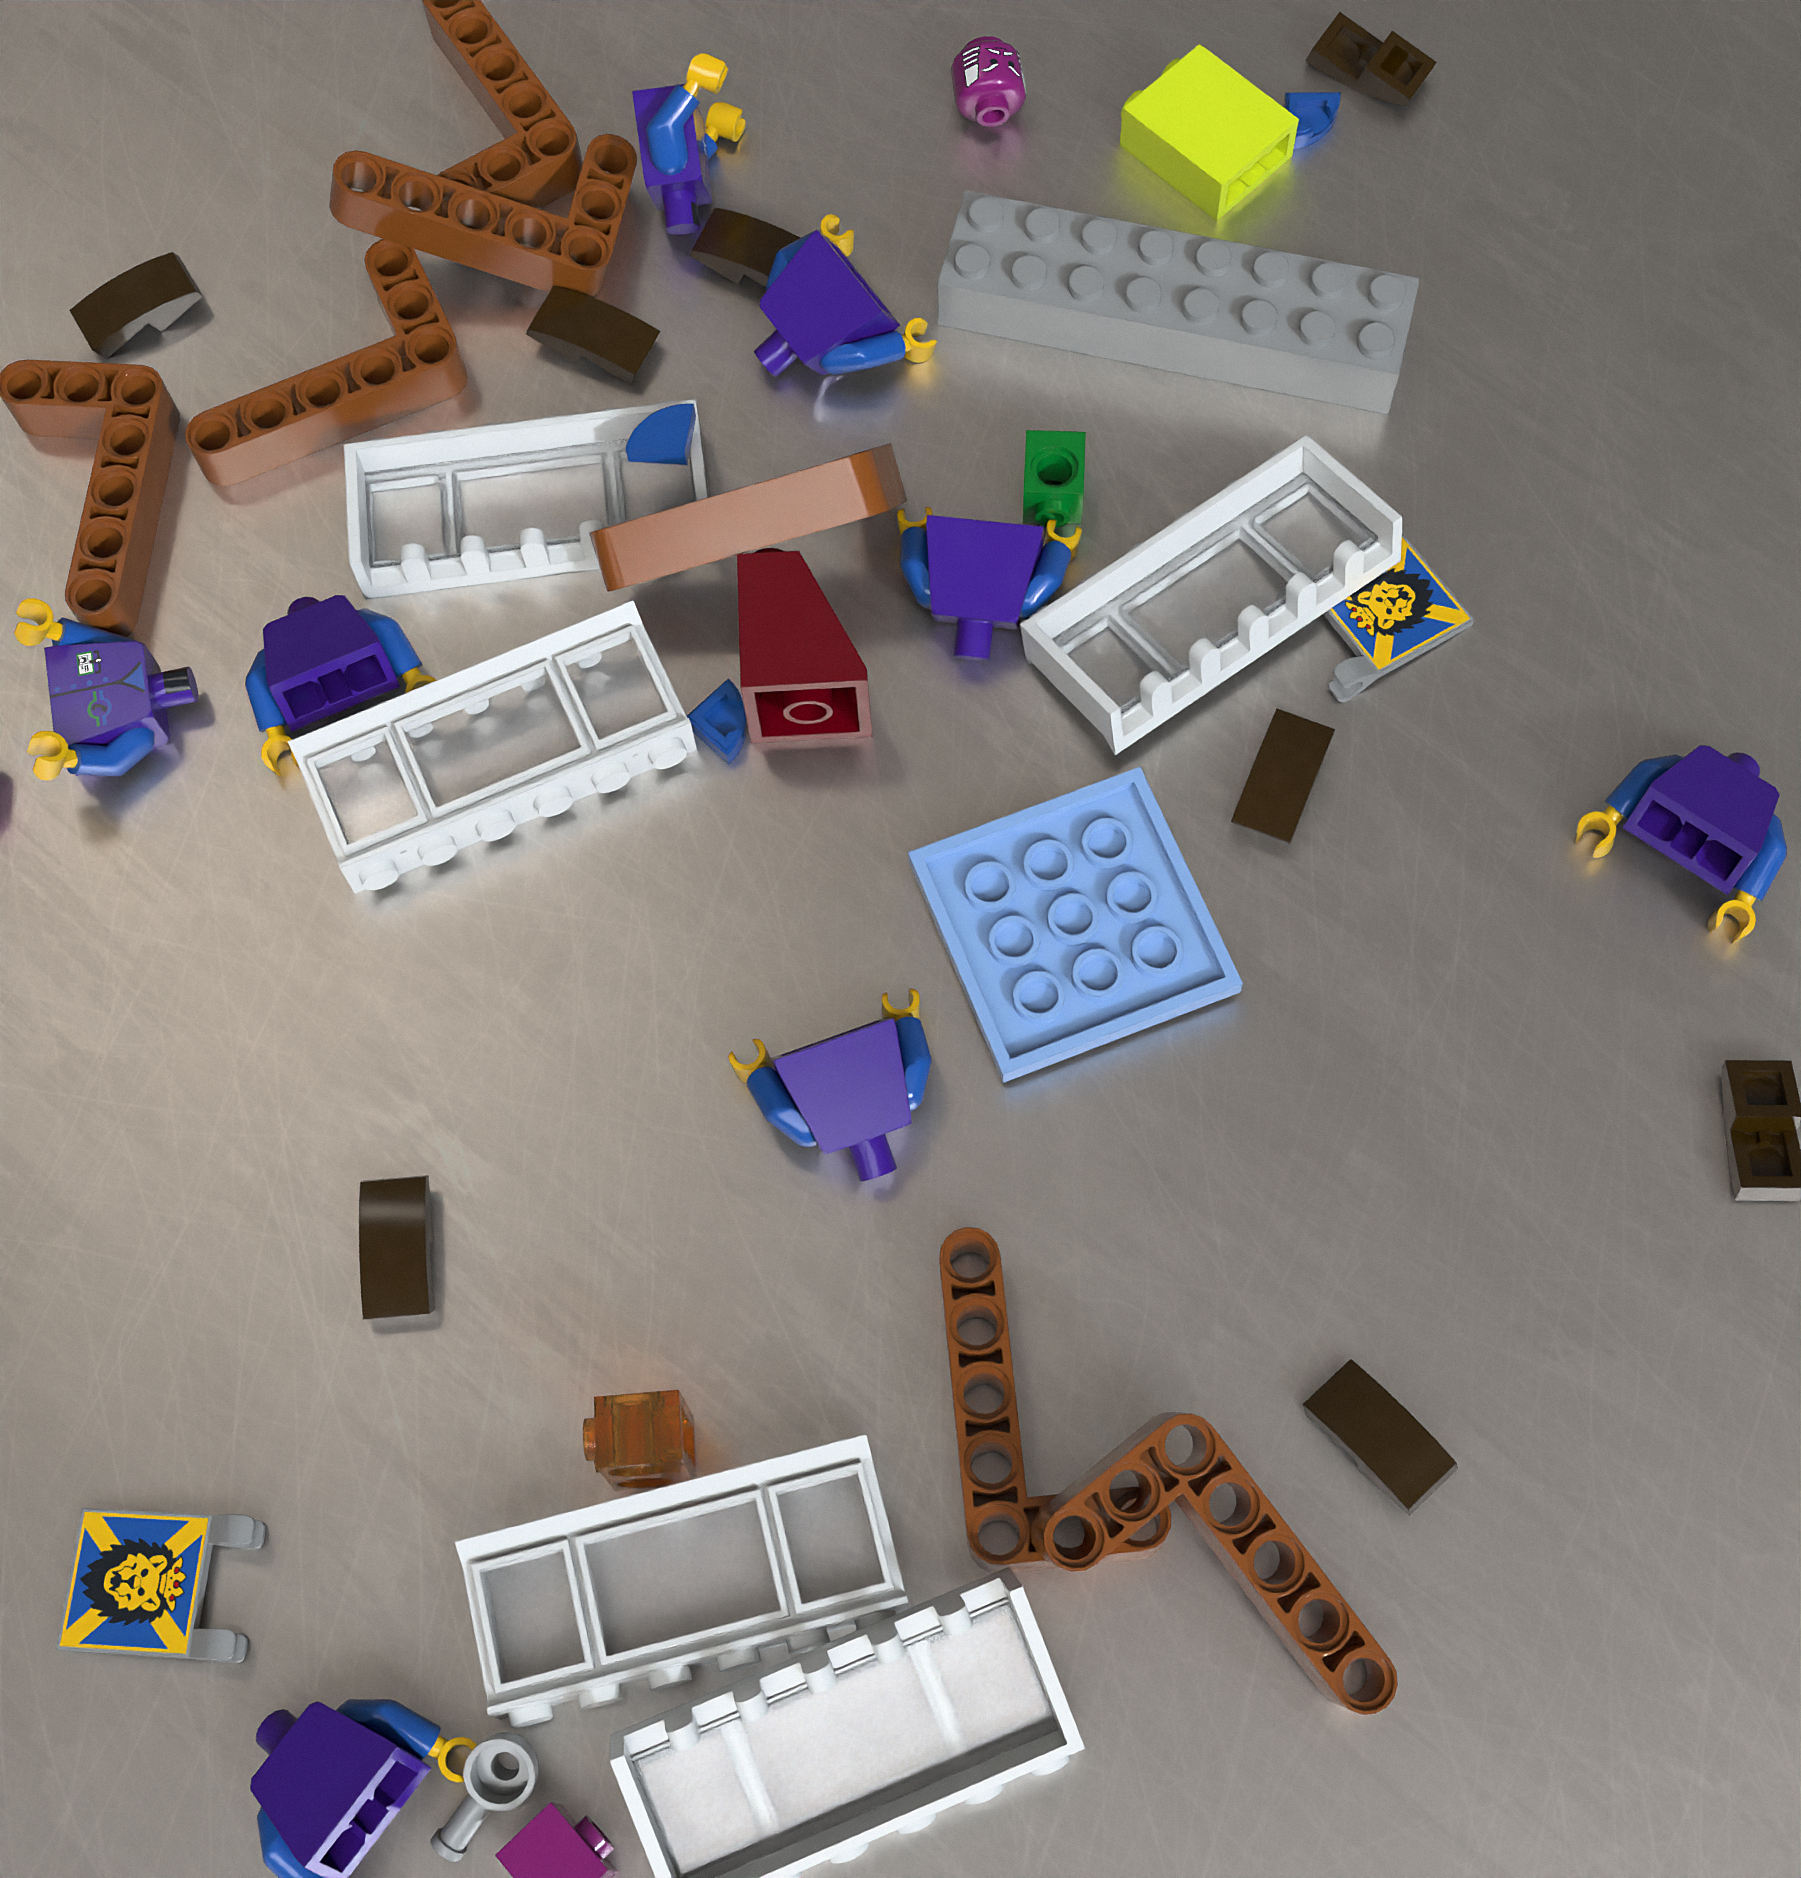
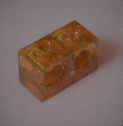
(641, 1439)

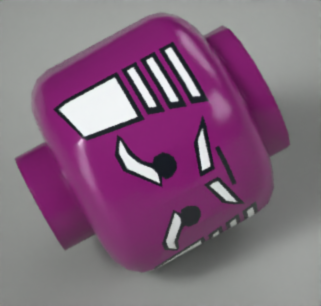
(988, 80)

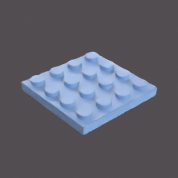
(1073, 924)

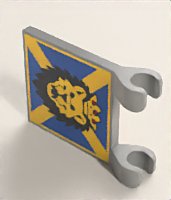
(1393, 622)
(144, 1581)

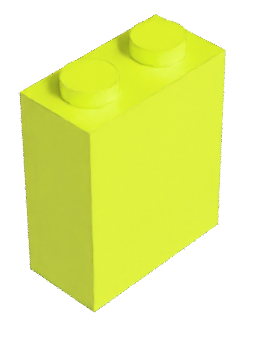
(1207, 131)

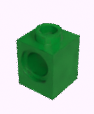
(1058, 458)

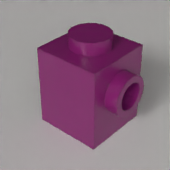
(558, 1848)

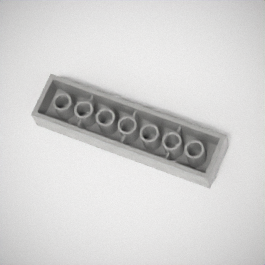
(1177, 301)

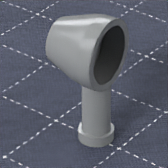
(488, 1788)

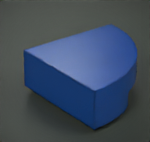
(1315, 114)
(663, 436)
(721, 721)

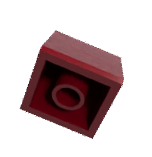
(795, 657)

